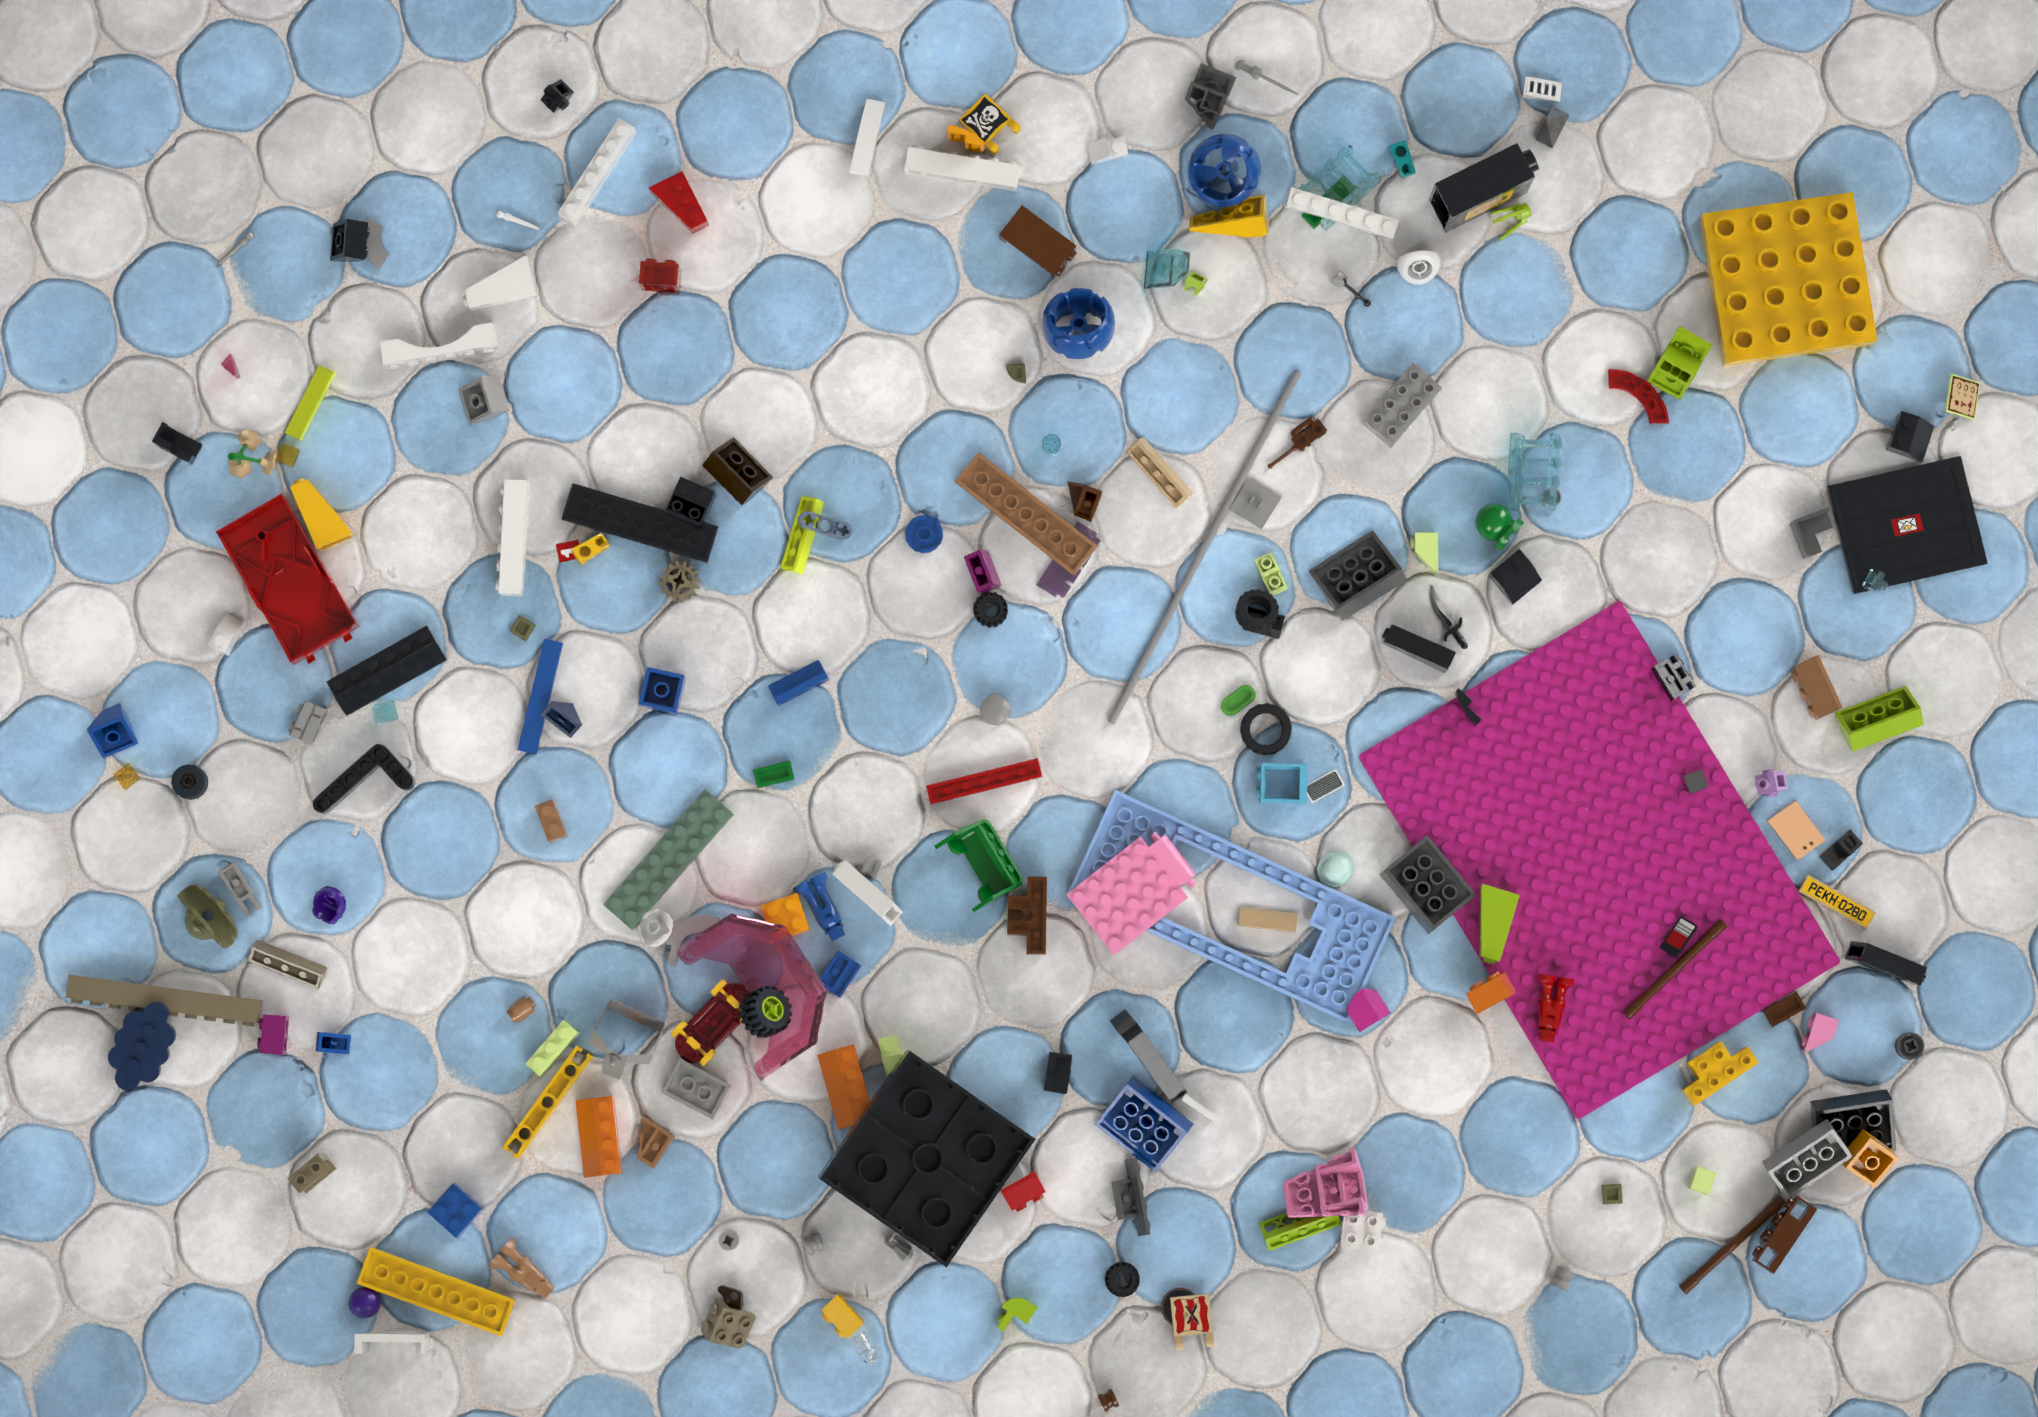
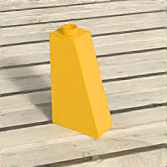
(320, 518)

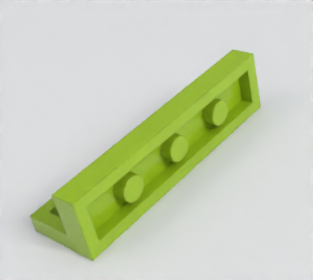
(1299, 1229)

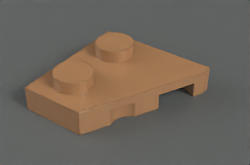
(653, 1142)

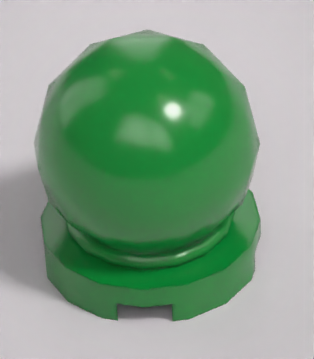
(1496, 524)

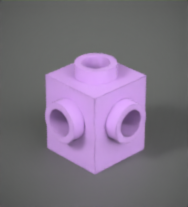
(1771, 782)

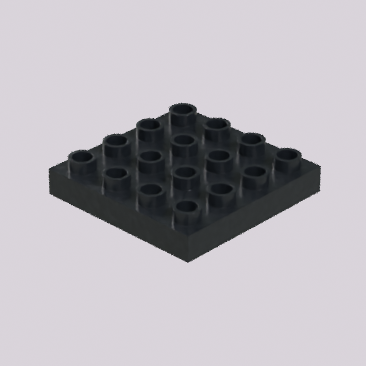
(926, 1158)

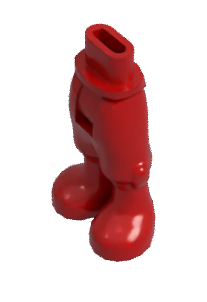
(1551, 1009)

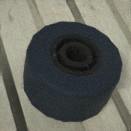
(193, 787)

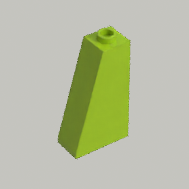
(1496, 916)

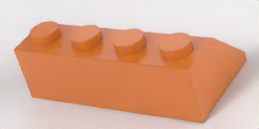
(844, 1084)
(599, 1136)

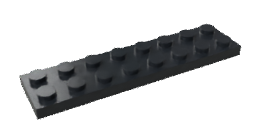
(638, 523)

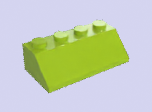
(1879, 718)

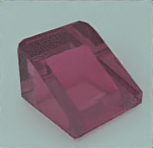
(230, 365)

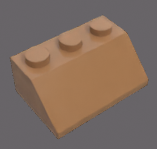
(1816, 688)

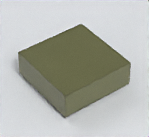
(522, 628)
(1611, 1194)

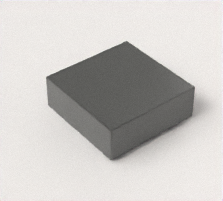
(1695, 781)

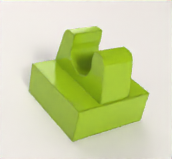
(1196, 281)

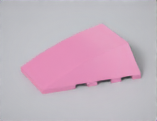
(1328, 1189)

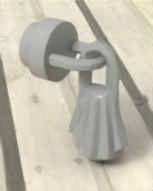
(902, 1250)

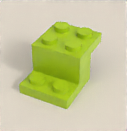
(1679, 362)

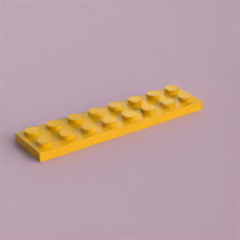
(436, 1291)

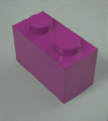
(982, 571)
(273, 1034)

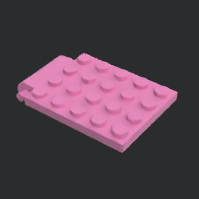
(1133, 891)

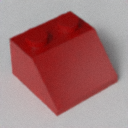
(1023, 1191)

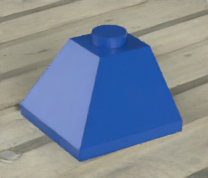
(112, 731)

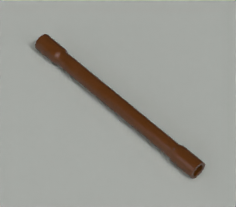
(1712, 933)
(1770, 1210)

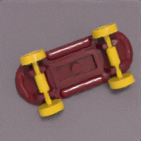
(711, 1024)

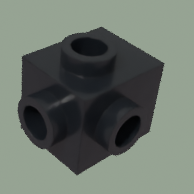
(557, 96)

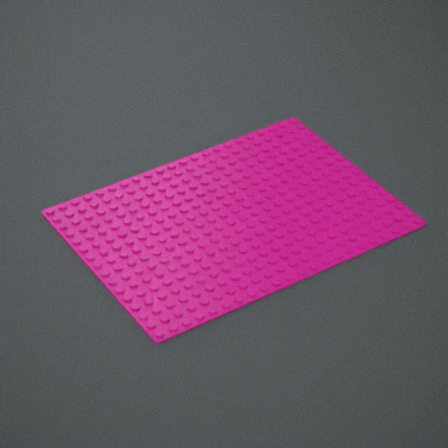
(1587, 817)

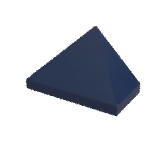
(563, 717)

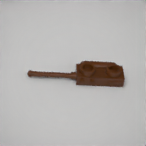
(1302, 441)

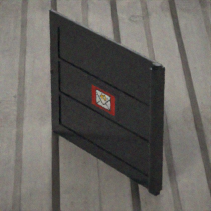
(1907, 523)

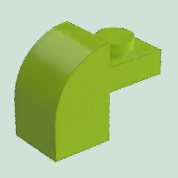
(1016, 1307)

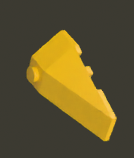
(1241, 220)

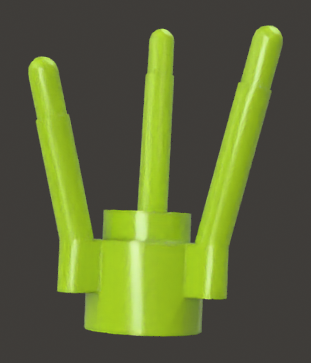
(1520, 212)

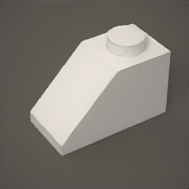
(226, 634)

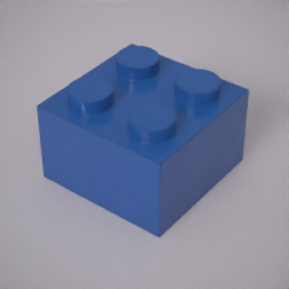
(662, 690)
(455, 1210)

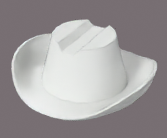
(1419, 266)

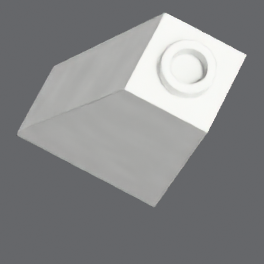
(504, 286)
(867, 892)

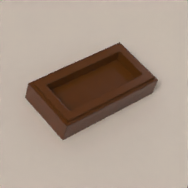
(1784, 1009)

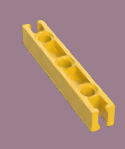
(538, 1113)

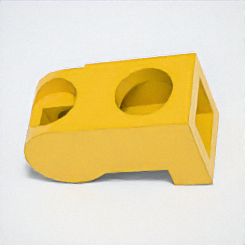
(590, 548)

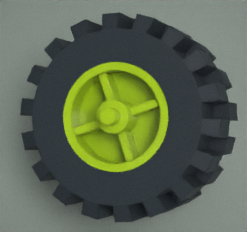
(765, 1011)

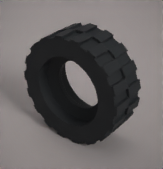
(1256, 624)

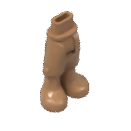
(525, 1273)

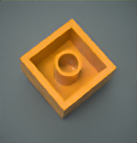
(787, 912)
(1870, 1158)

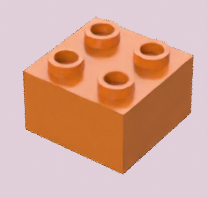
(1490, 993)

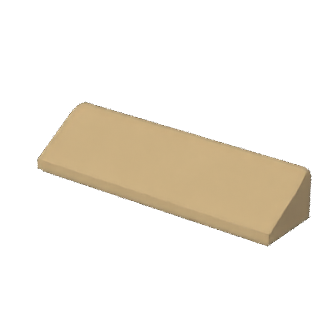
(1159, 472)

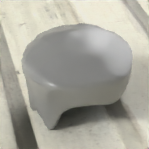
(995, 709)

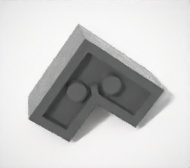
(1805, 530)

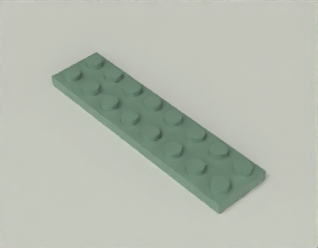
(668, 859)

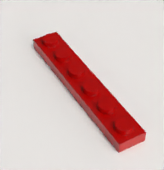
(984, 781)

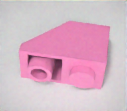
(1820, 1031)

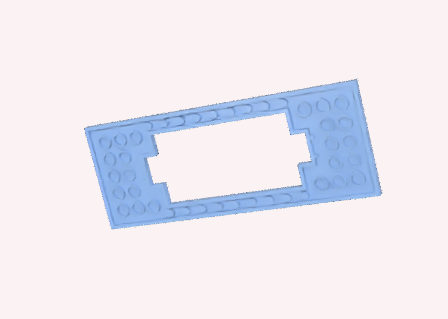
(1350, 929)

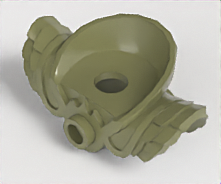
(220, 928)

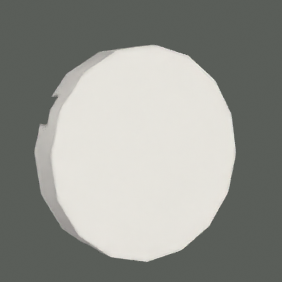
(655, 927)

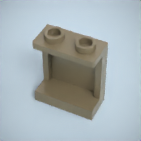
(312, 1173)

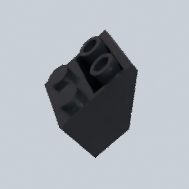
(690, 501)

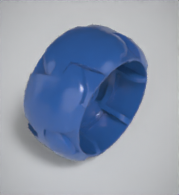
(1231, 148)
(1084, 337)

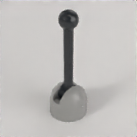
(1341, 280)

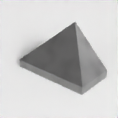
(1552, 127)

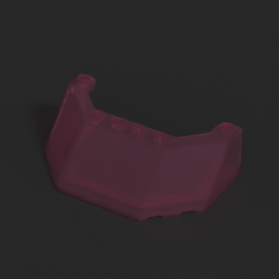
(766, 957)

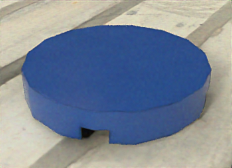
(924, 534)

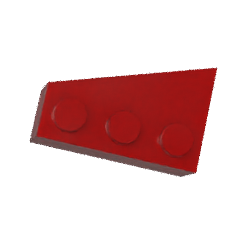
(680, 201)

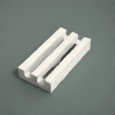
(1199, 1108)

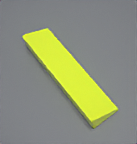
(310, 403)
(801, 539)

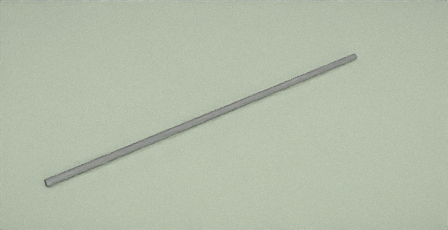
(1204, 547)

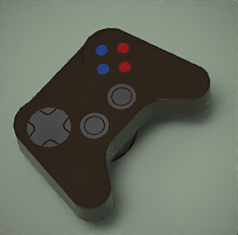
(732, 1297)

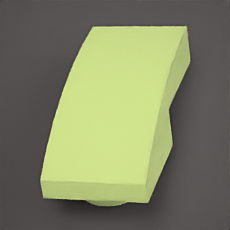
(1271, 574)

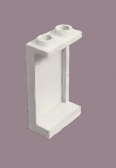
(361, 1340)

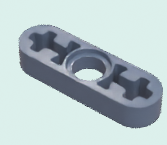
(810, 526)

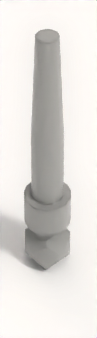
(242, 242)

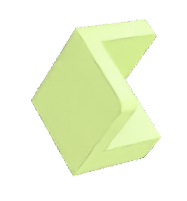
(1702, 1180)

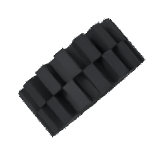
(990, 598)
(1110, 1279)

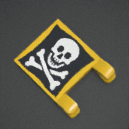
(987, 120)

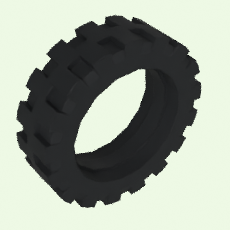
(1274, 710)

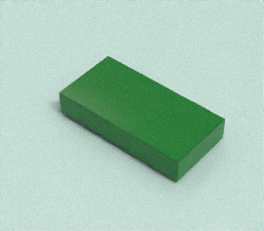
(773, 774)

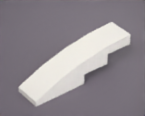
(867, 137)

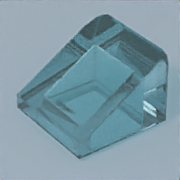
(384, 712)

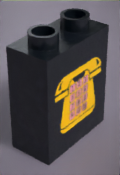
(1483, 186)

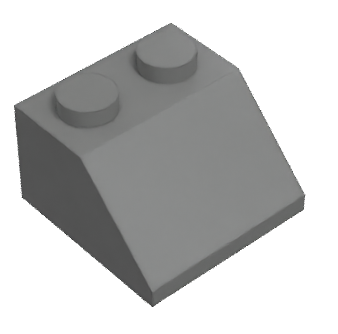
(483, 399)

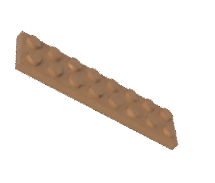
(1026, 514)

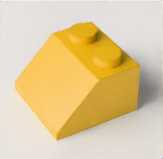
(842, 1316)

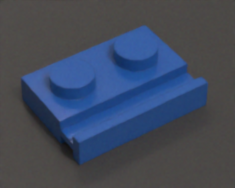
(839, 974)

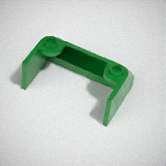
(988, 860)

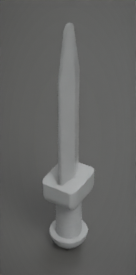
(1256, 72)

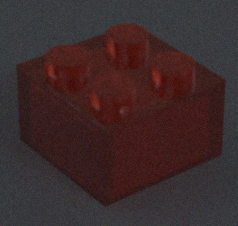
(660, 276)

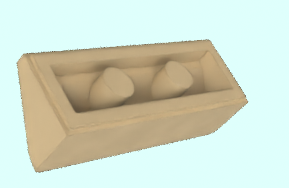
(1267, 919)

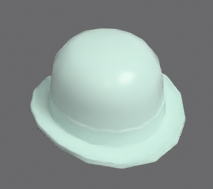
(1335, 869)

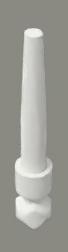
(508, 217)

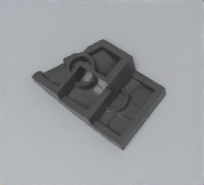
(1209, 93)

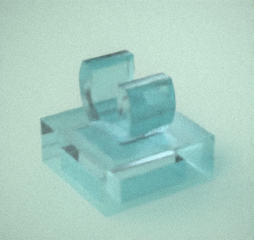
(1875, 581)

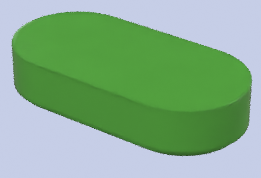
(1238, 700)

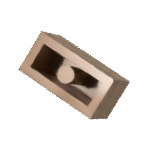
(551, 821)

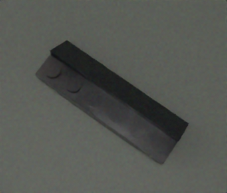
(386, 670)

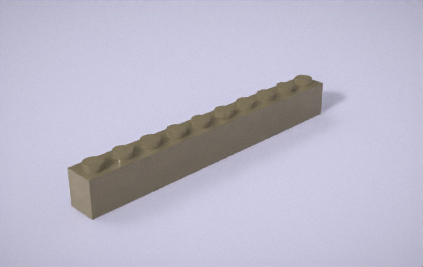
(177, 1000)

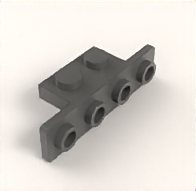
(1130, 1198)

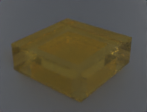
(287, 455)
(127, 776)

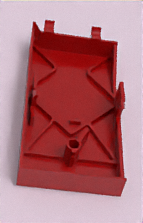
(288, 579)

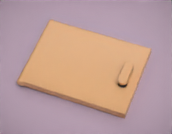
(1796, 830)

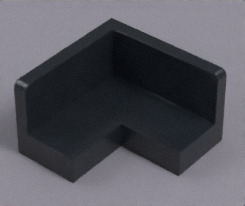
(176, 443)
(1058, 1073)

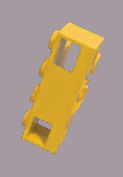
(1715, 1070)

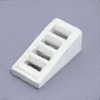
(1534, 95)

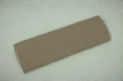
(287, 964)

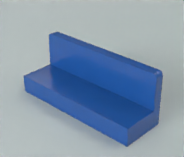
(798, 682)

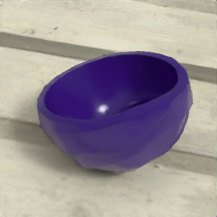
(364, 1302)

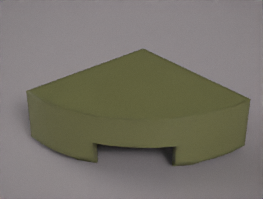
(1017, 372)

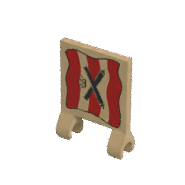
(1190, 1317)

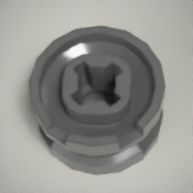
(1909, 1046)

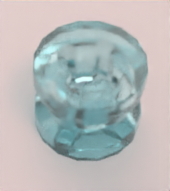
(1050, 440)

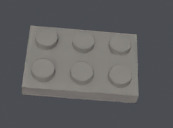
(696, 1088)

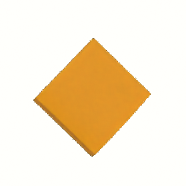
(972, 141)

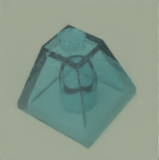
(1165, 268)

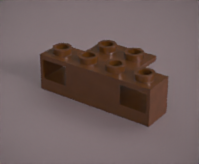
(1028, 915)
(1783, 1233)

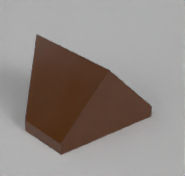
(1084, 500)

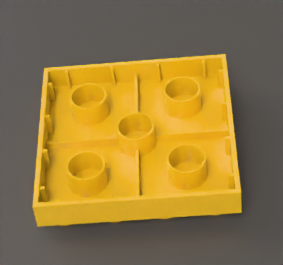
(1788, 279)

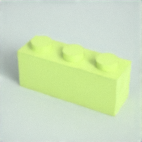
(552, 1048)

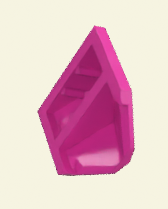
(1366, 1008)

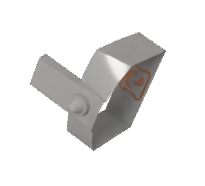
(614, 1062)

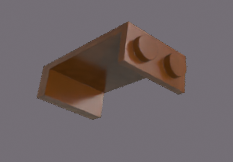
(1038, 241)

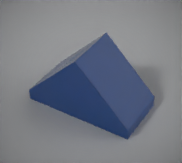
(333, 1043)

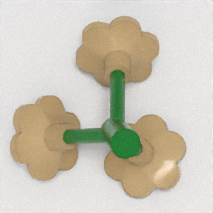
(240, 464)

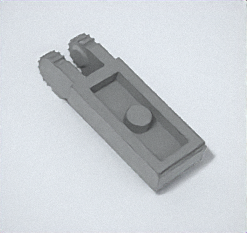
(239, 887)

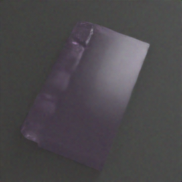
(1055, 576)

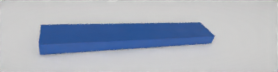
(540, 696)

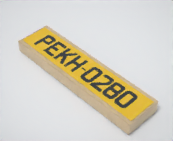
(1836, 902)

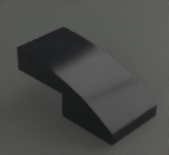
(1463, 702)
(1841, 850)

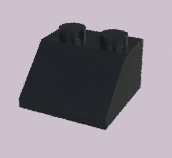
(349, 241)
(1910, 436)
(1515, 576)

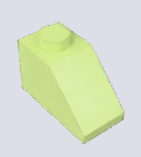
(1426, 549)
(890, 1052)

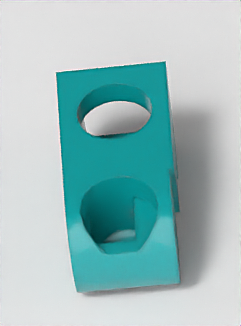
(1402, 159)

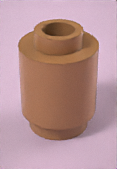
(521, 1009)

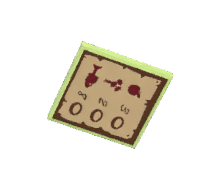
(1962, 396)

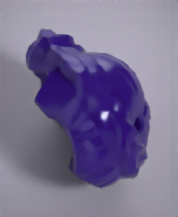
(329, 904)

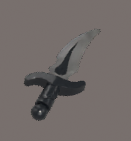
(1447, 621)

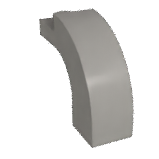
(684, 929)

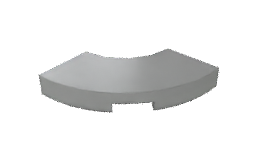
(376, 253)

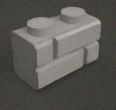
(307, 723)

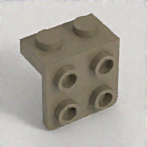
(727, 1325)

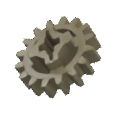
(667, 578)

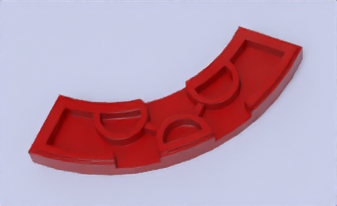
(1642, 391)

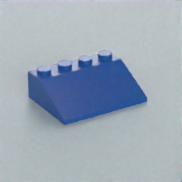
(1144, 1124)

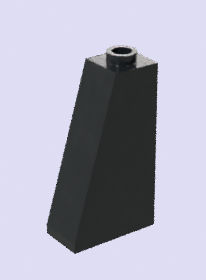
(1418, 648)
(1886, 962)

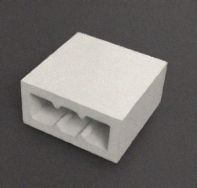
(1363, 1231)

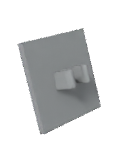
(1255, 503)

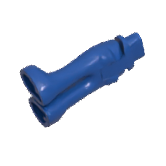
(826, 916)

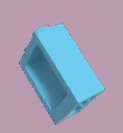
(1302, 793)

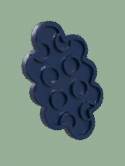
(142, 1046)

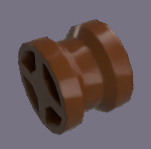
(1108, 1400)

